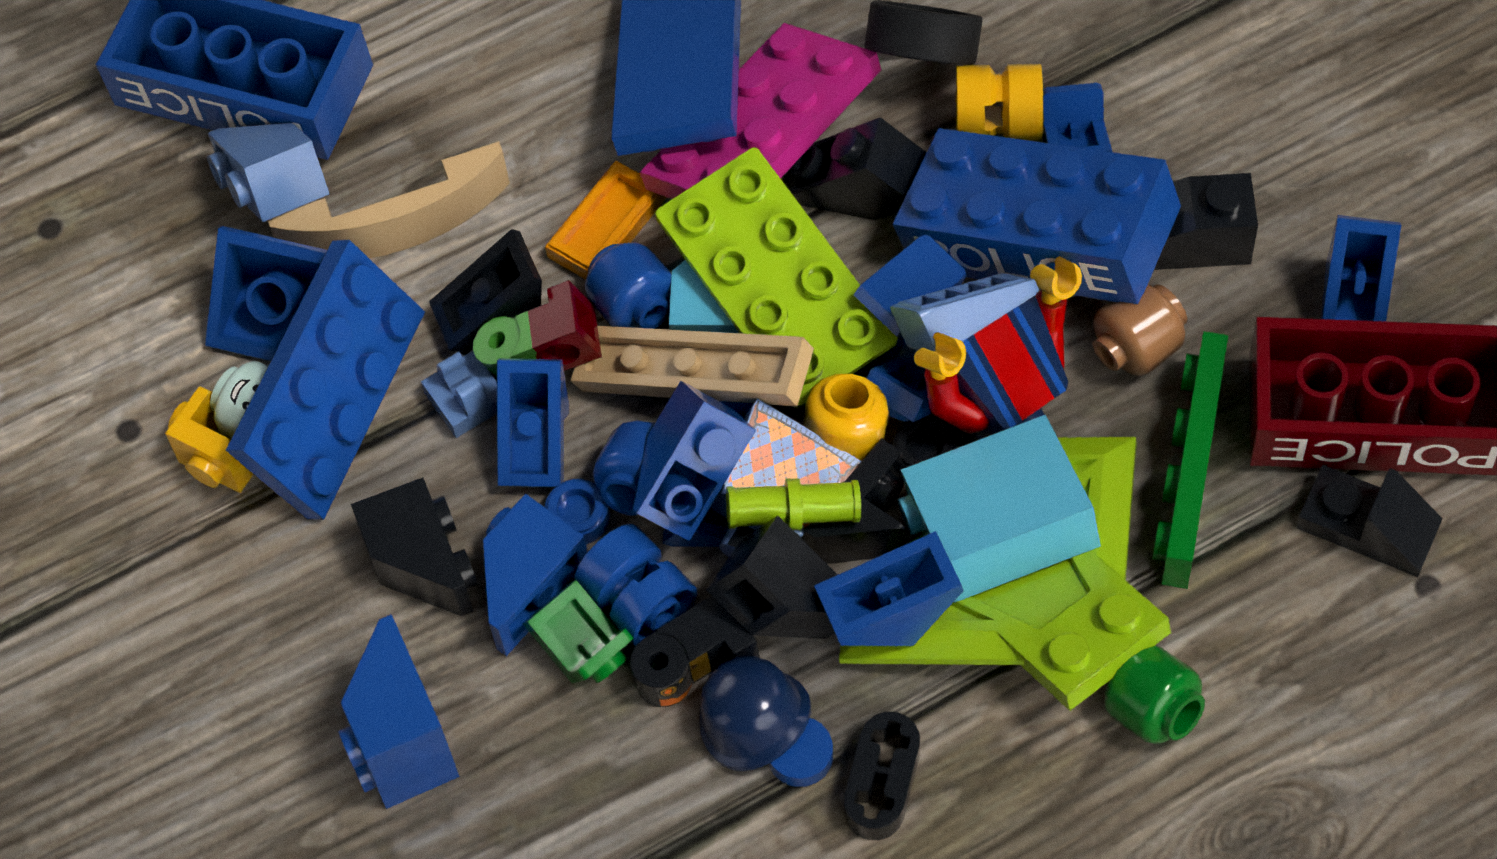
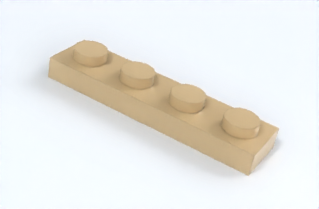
(716, 363)

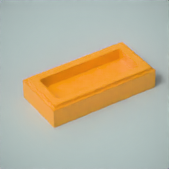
(607, 216)

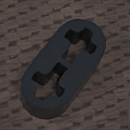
(867, 772)

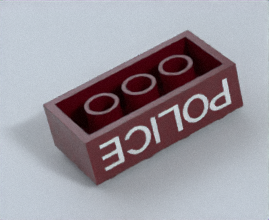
(1373, 395)

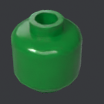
(1155, 696)

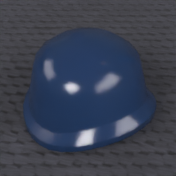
(751, 713)

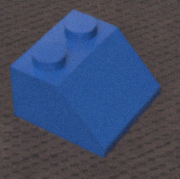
(393, 726)

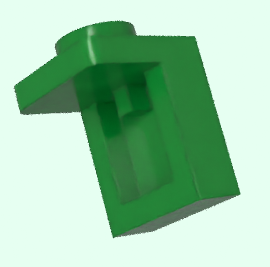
(578, 635)

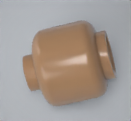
(1140, 334)

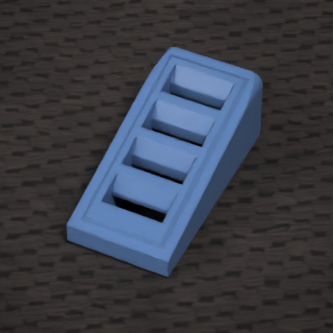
(960, 309)

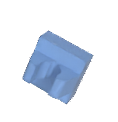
(462, 392)

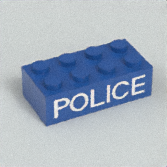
(237, 65)
(1027, 202)

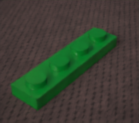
(1186, 482)

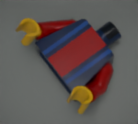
(1006, 367)

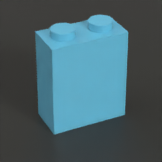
(1001, 506)

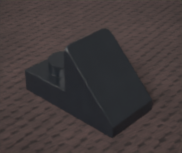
(493, 286)
(1375, 521)
(877, 531)

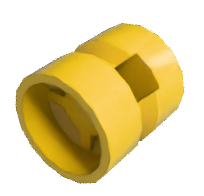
(1020, 96)

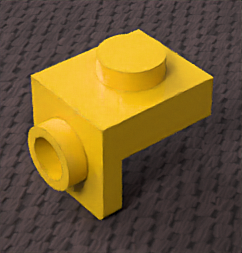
(201, 448)

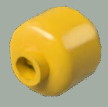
(847, 413)

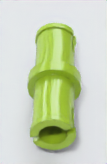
(793, 503)

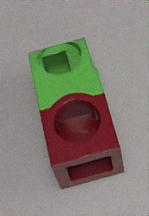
(556, 330)

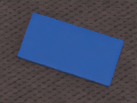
(676, 73)
(326, 380)

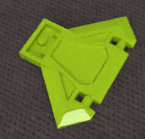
(1064, 621)

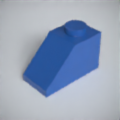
(526, 564)

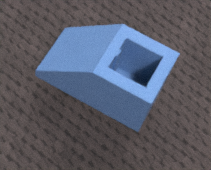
(267, 167)

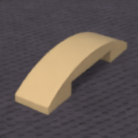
(407, 219)

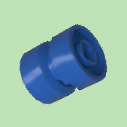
(629, 578)

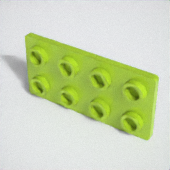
(773, 267)

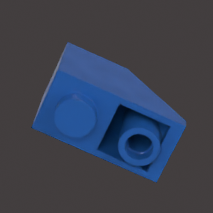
(689, 459)

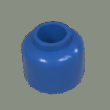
(629, 286)
(620, 465)

